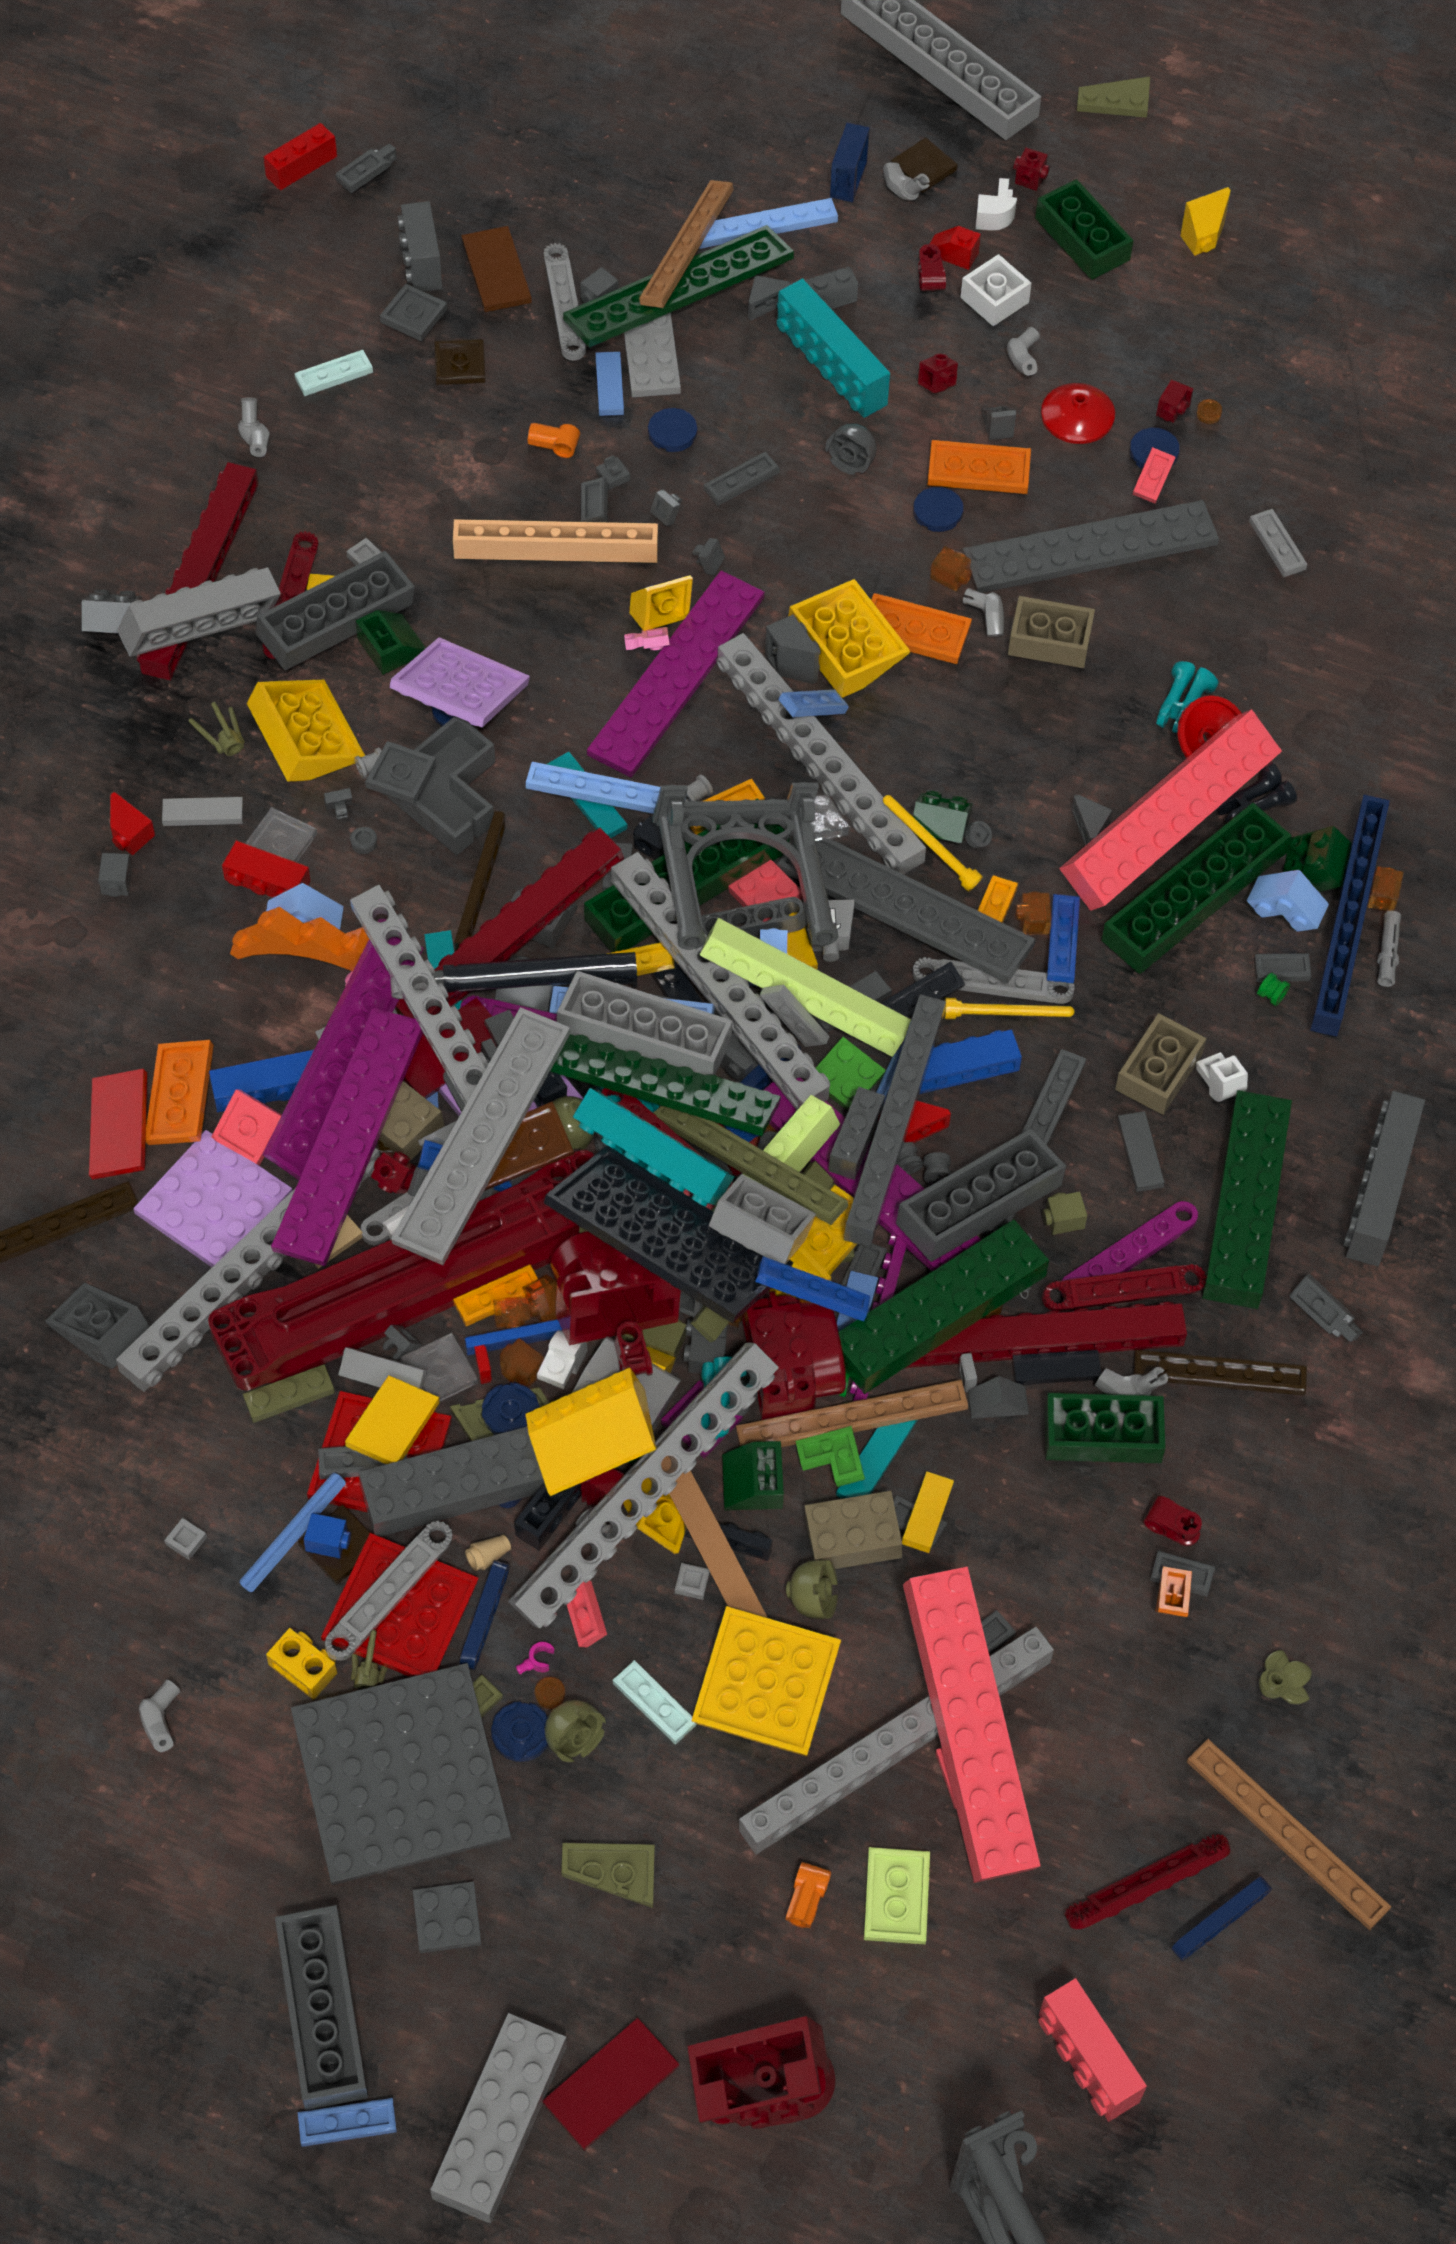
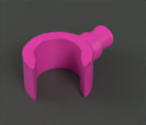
(530, 1663)

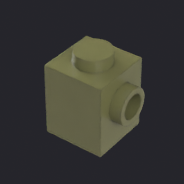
(1065, 1213)

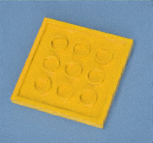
(766, 1681)

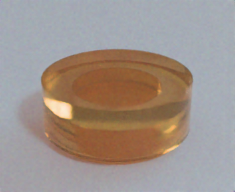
(1209, 411)
(549, 1692)

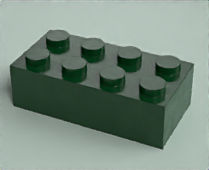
(1084, 229)
(1104, 1428)

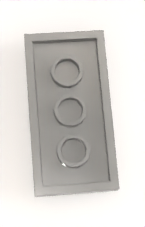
(652, 358)

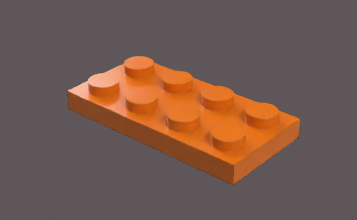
(979, 467)
(925, 629)
(179, 1092)

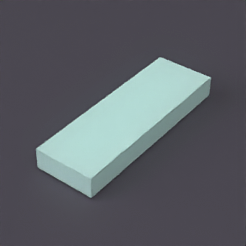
(333, 372)
(654, 1702)

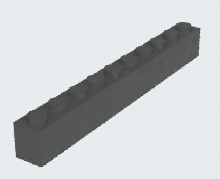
(894, 1121)

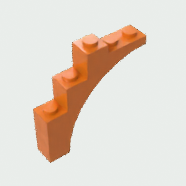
(284, 934)

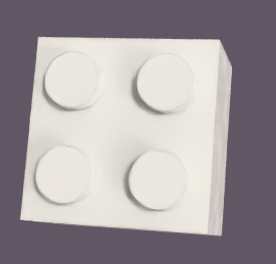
(995, 290)

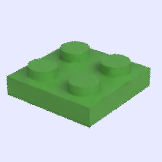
(847, 1070)

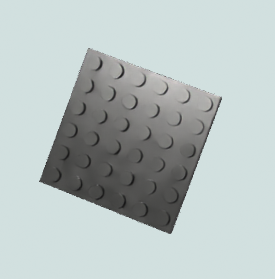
(400, 1774)

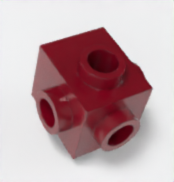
(1031, 169)
(937, 373)
(393, 1172)

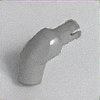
(901, 185)
(1018, 351)
(251, 430)
(992, 608)
(1115, 1384)
(153, 1717)

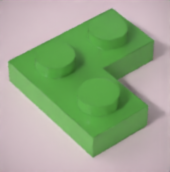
(835, 1448)

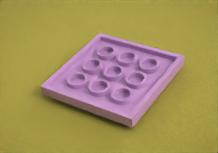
(459, 682)
(211, 1199)

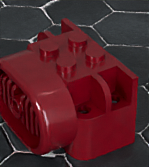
(605, 1288)
(804, 1346)
(763, 2075)

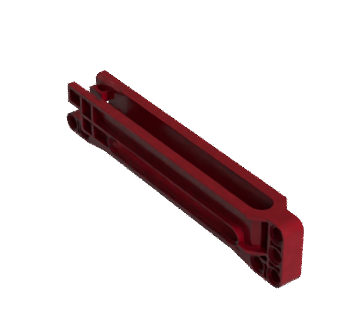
(389, 1285)

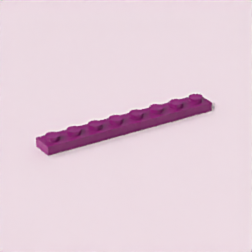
(886, 1289)

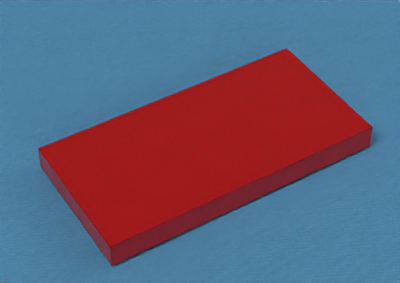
(118, 1124)

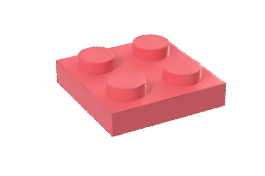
(764, 885)
(246, 1126)

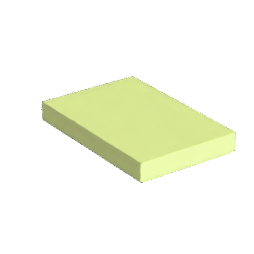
(897, 1895)

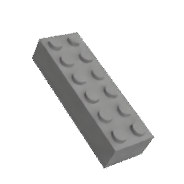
(197, 611)
(645, 1024)
(499, 2118)

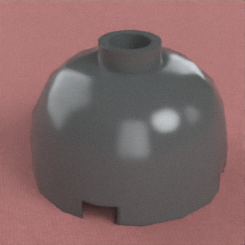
(852, 448)

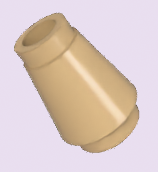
(485, 1552)

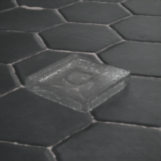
(282, 835)

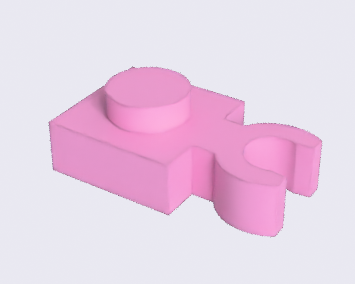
(653, 639)

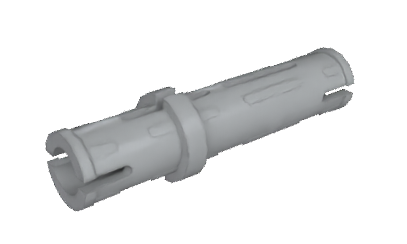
(1388, 958)

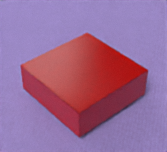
(483, 1364)

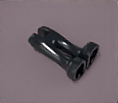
(1271, 780)

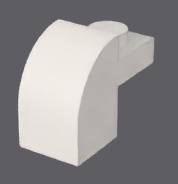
(996, 211)
(1222, 1076)
(561, 1360)

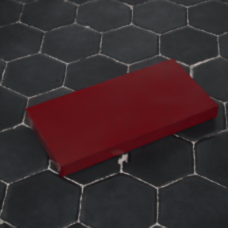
(425, 1069)
(610, 2084)

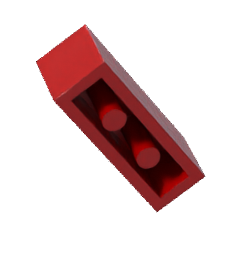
(300, 156)
(262, 870)

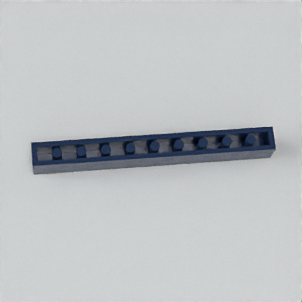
(1350, 916)

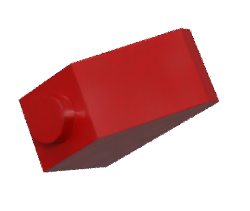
(958, 246)
(128, 825)
(927, 1121)

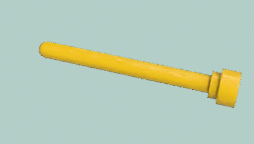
(968, 877)
(955, 1008)

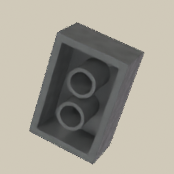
(420, 245)

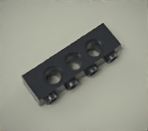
(544, 1515)

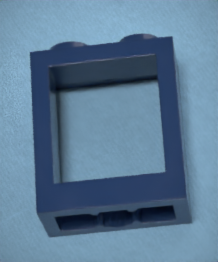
(849, 162)

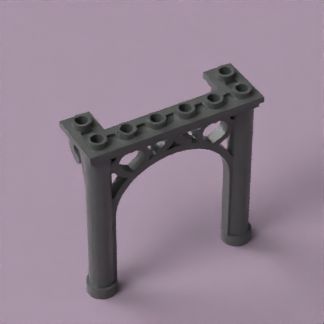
(794, 815)
(991, 2181)

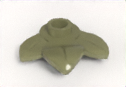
(1287, 1675)

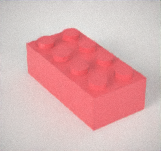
(1091, 2050)

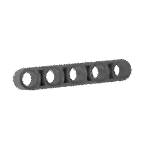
(755, 914)

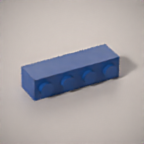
(972, 1060)
(263, 1079)

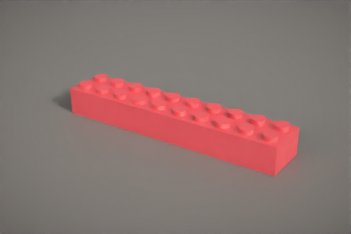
(1170, 810)
(971, 1725)

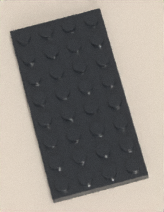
(660, 1231)

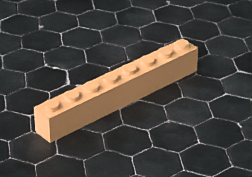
(555, 541)

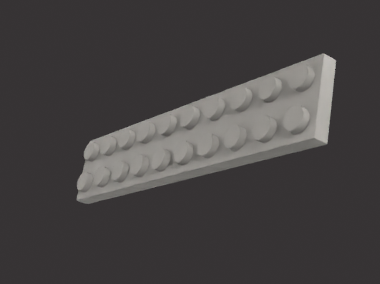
(481, 1136)

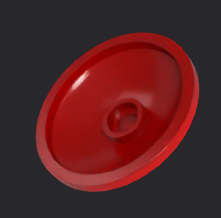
(1078, 413)
(1201, 718)

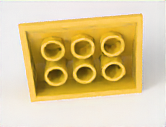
(851, 635)
(303, 728)
(591, 1431)

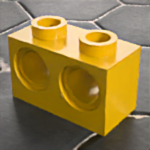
(296, 1668)

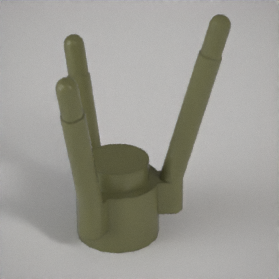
(229, 740)
(367, 1674)

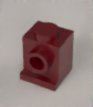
(1174, 401)

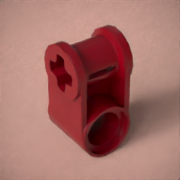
(931, 269)
(632, 1354)
(1171, 1521)

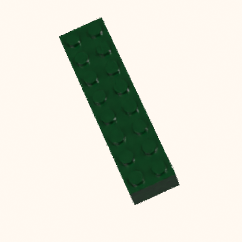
(712, 870)
(1196, 888)
(1247, 1200)
(941, 1305)

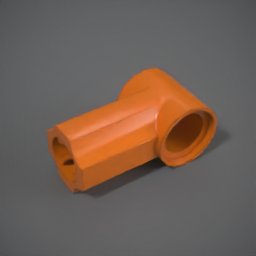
(561, 440)
(809, 1888)

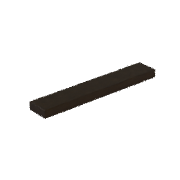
(481, 878)
(66, 1221)
(1224, 1372)

